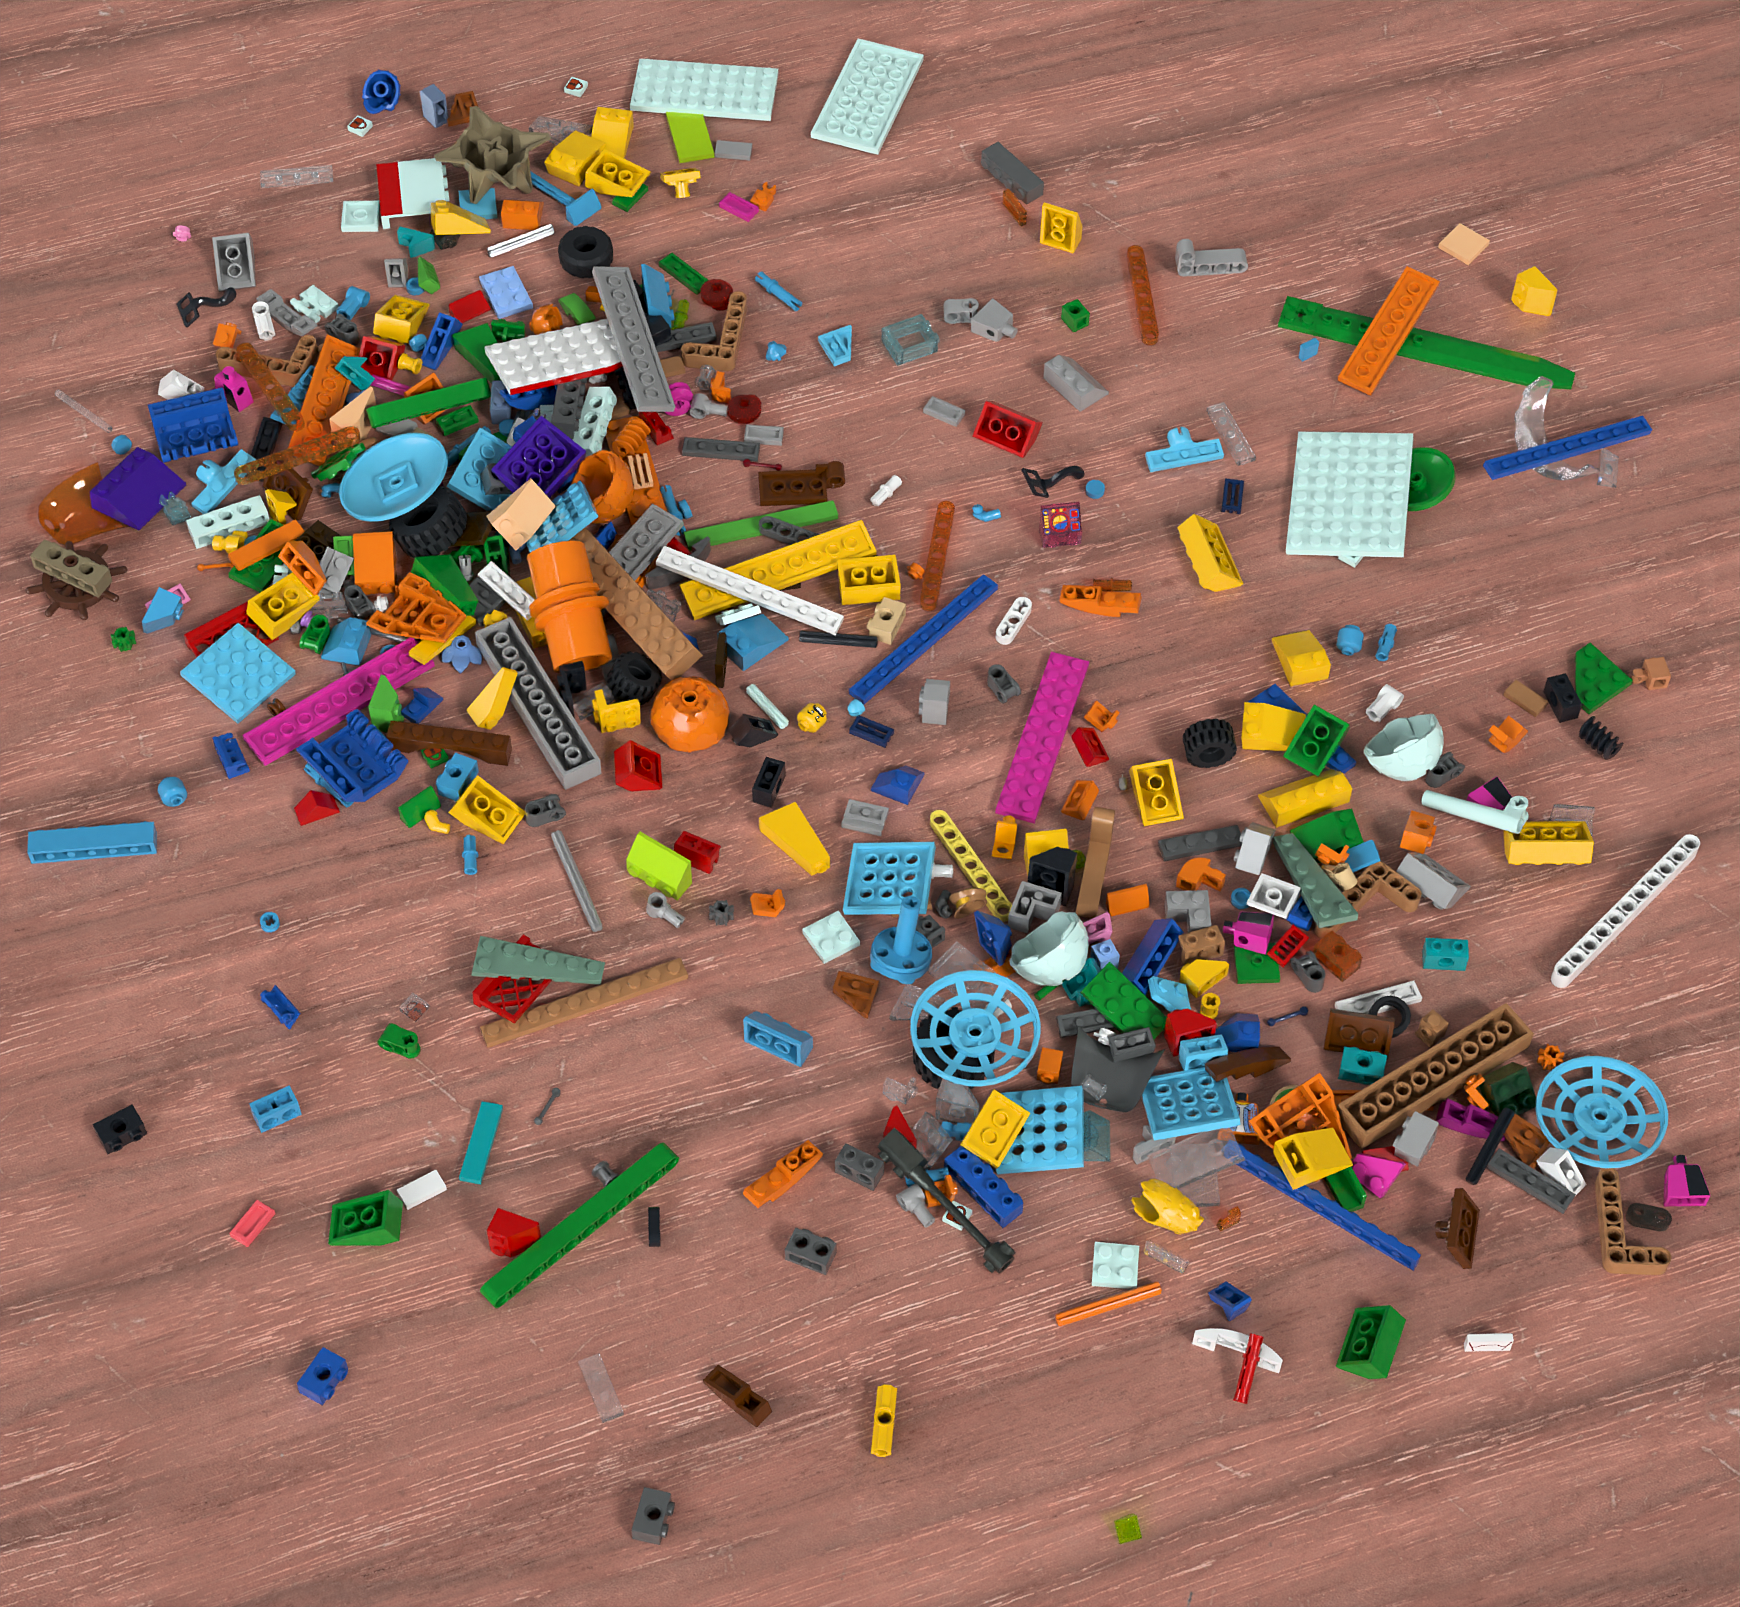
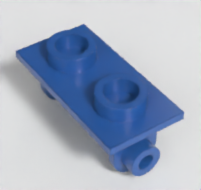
(606, 534)
(280, 1006)

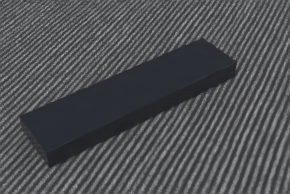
(266, 440)

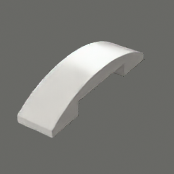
(1238, 1341)

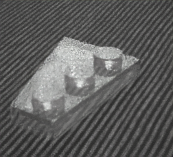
(558, 128)

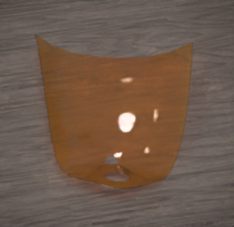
(72, 505)

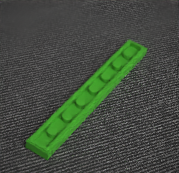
(750, 527)

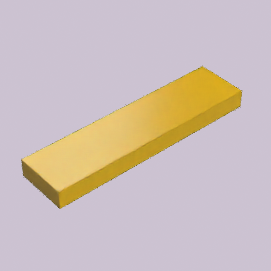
(427, 650)

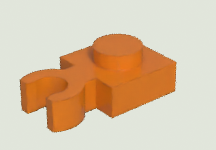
(764, 197)

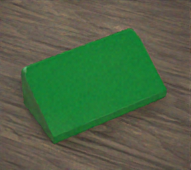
(415, 808)

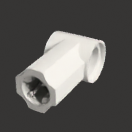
(263, 320)
(1386, 700)

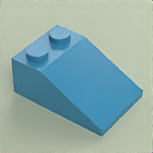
(752, 640)

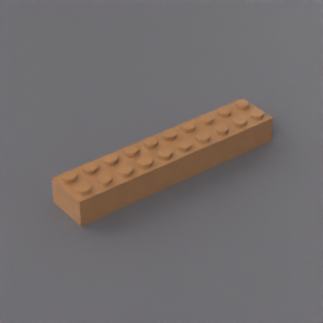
(638, 612)
(1433, 1075)

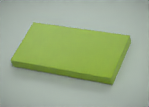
(690, 136)

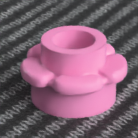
(182, 233)

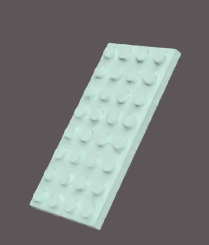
(704, 89)
(867, 96)

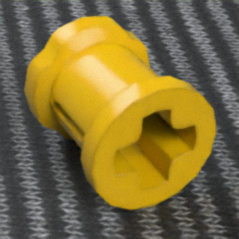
(410, 363)
(1209, 1005)

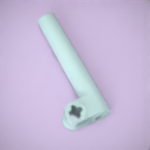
(1509, 819)

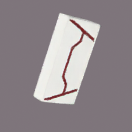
(1488, 1342)

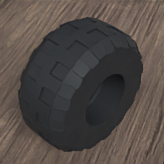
(584, 249)

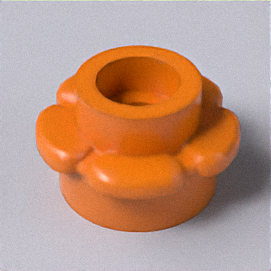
(915, 571)

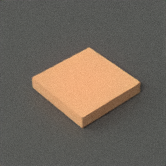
(1463, 244)

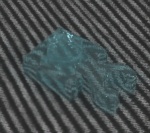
(175, 511)

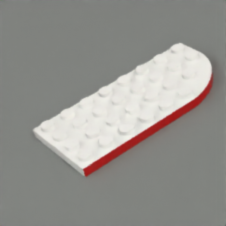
(555, 357)

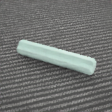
(767, 706)

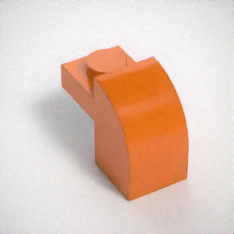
(1507, 734)
(1197, 872)

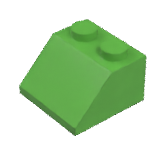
(384, 705)

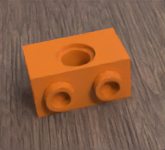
(1418, 832)

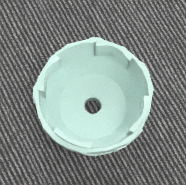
(1406, 747)
(1052, 950)

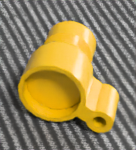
(230, 543)

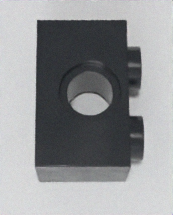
(1562, 697)
(768, 782)
(124, 1119)

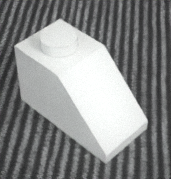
(1561, 1168)

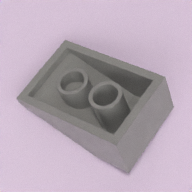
(234, 261)

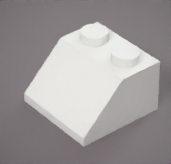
(1274, 896)

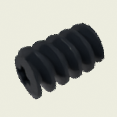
(1599, 739)

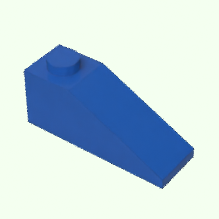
(440, 340)

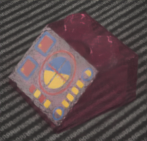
(1060, 524)

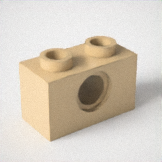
(887, 620)

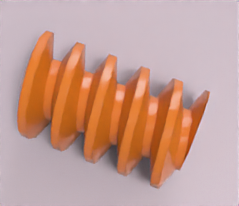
(631, 437)

